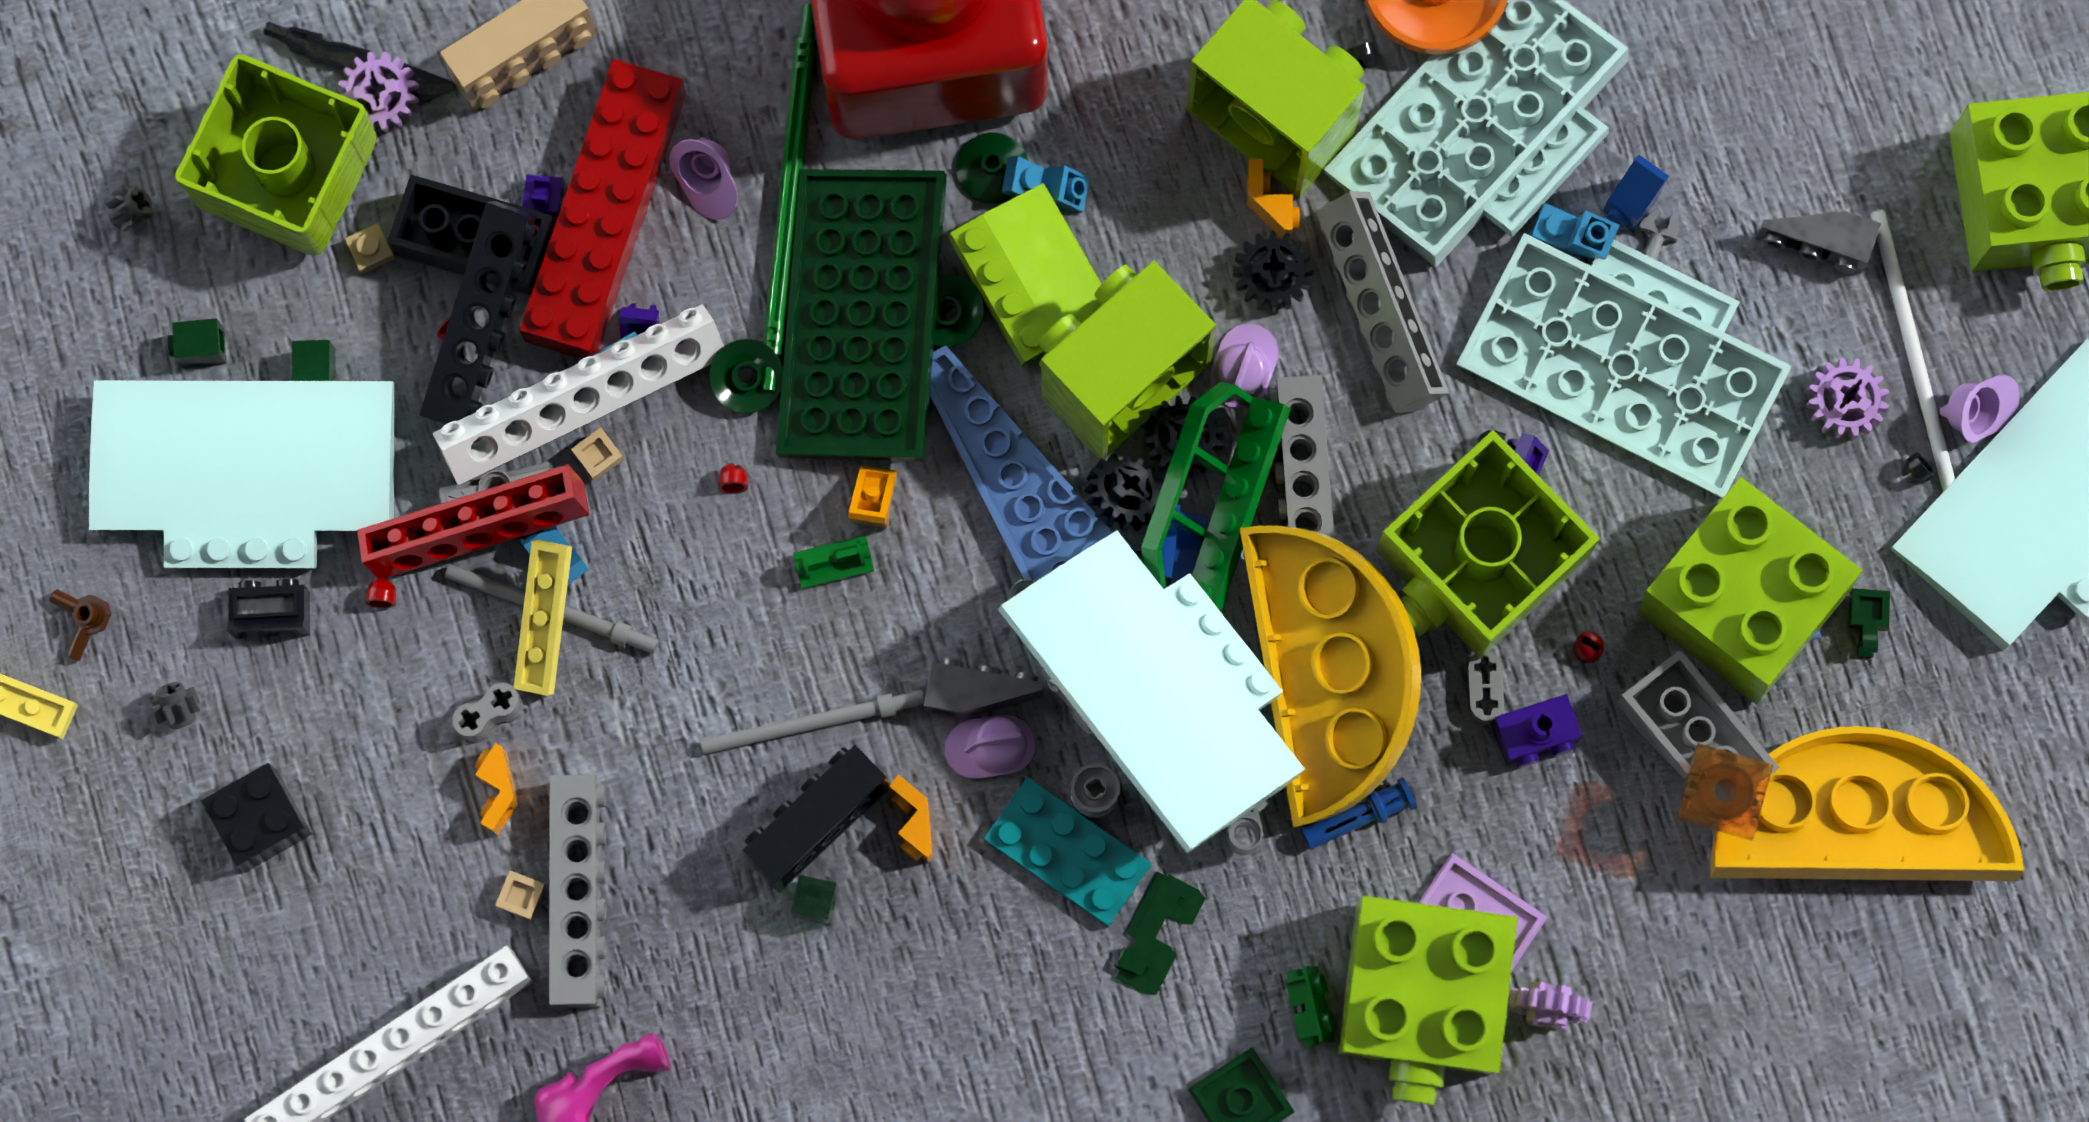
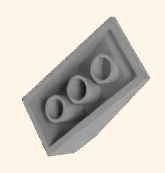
(1679, 709)

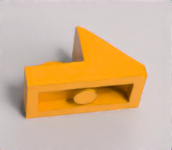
(872, 497)

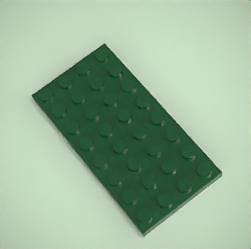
(861, 314)

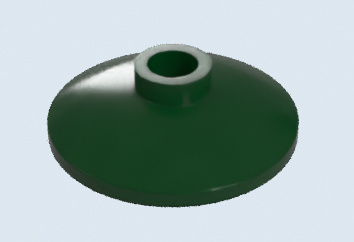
(975, 177)
(962, 295)
(747, 395)

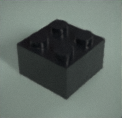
(256, 817)

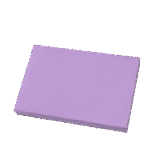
(1467, 888)

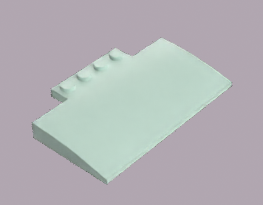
(1484, 128)
(1628, 357)
(241, 466)
(2016, 516)
(1158, 686)

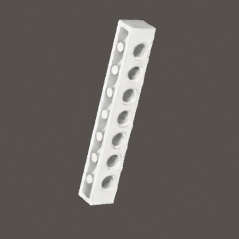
(574, 410)
(400, 1042)

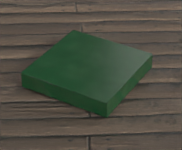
(1241, 1093)

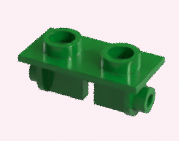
(833, 562)
(1317, 1019)

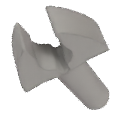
(1655, 239)

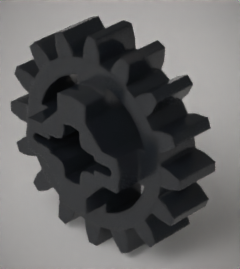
(1287, 271)
(1171, 427)
(1123, 491)

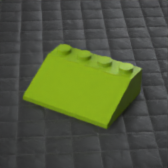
(1027, 269)

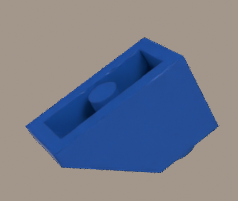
(1635, 194)

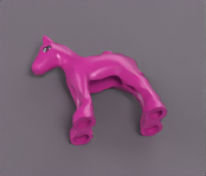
(575, 1099)

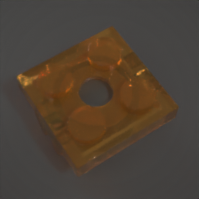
(1724, 791)

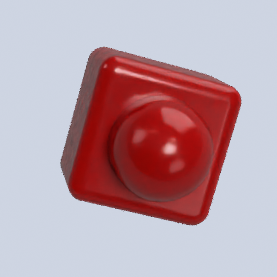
(929, 62)

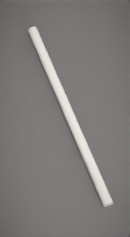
(1913, 351)

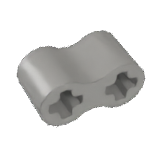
(487, 712)

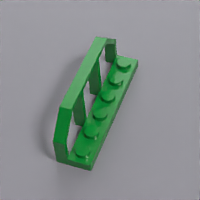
(1238, 495)

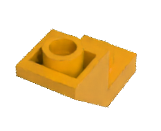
(1273, 209)
(496, 773)
(917, 831)

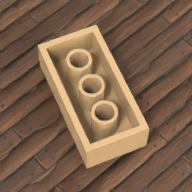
(515, 47)

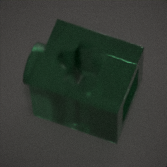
(814, 900)

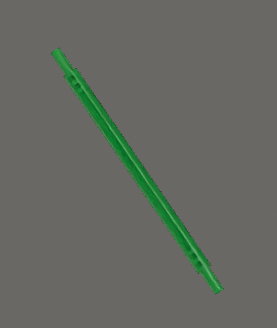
(788, 194)

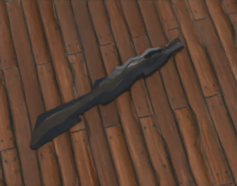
(342, 55)

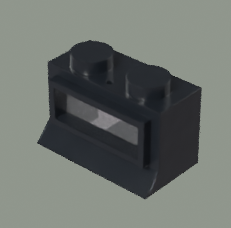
(268, 608)

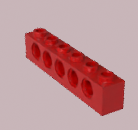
(473, 522)

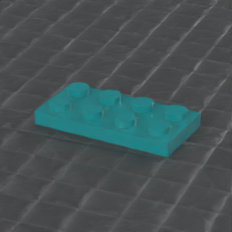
(1067, 852)

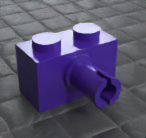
(1537, 731)

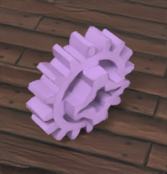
(393, 88)
(1834, 389)
(1549, 1005)

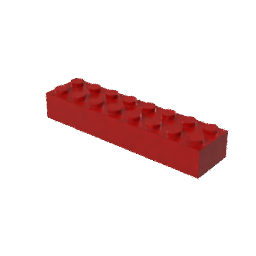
(603, 210)

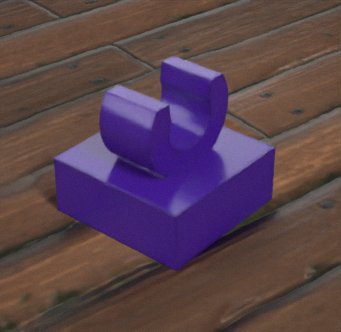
(543, 194)
(637, 319)
(1530, 450)

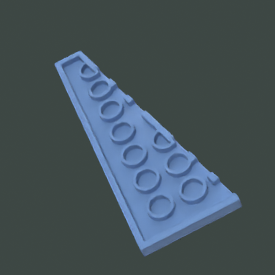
(1025, 494)

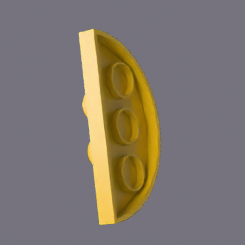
(1342, 658)
(1872, 810)

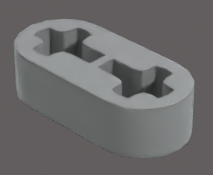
(1494, 687)

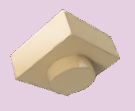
(369, 248)
(597, 454)
(520, 895)

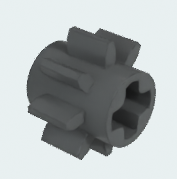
(129, 208)
(175, 705)

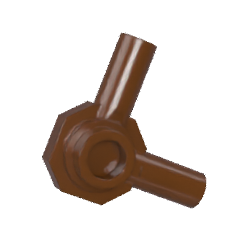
(89, 617)

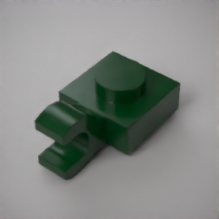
(1870, 613)

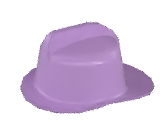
(705, 177)
(1245, 360)
(1982, 407)
(990, 746)

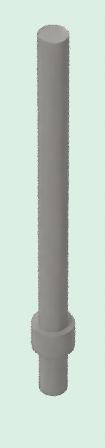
(619, 633)
(885, 705)

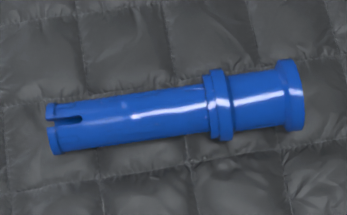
(1316, 835)

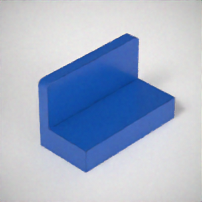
(1181, 549)

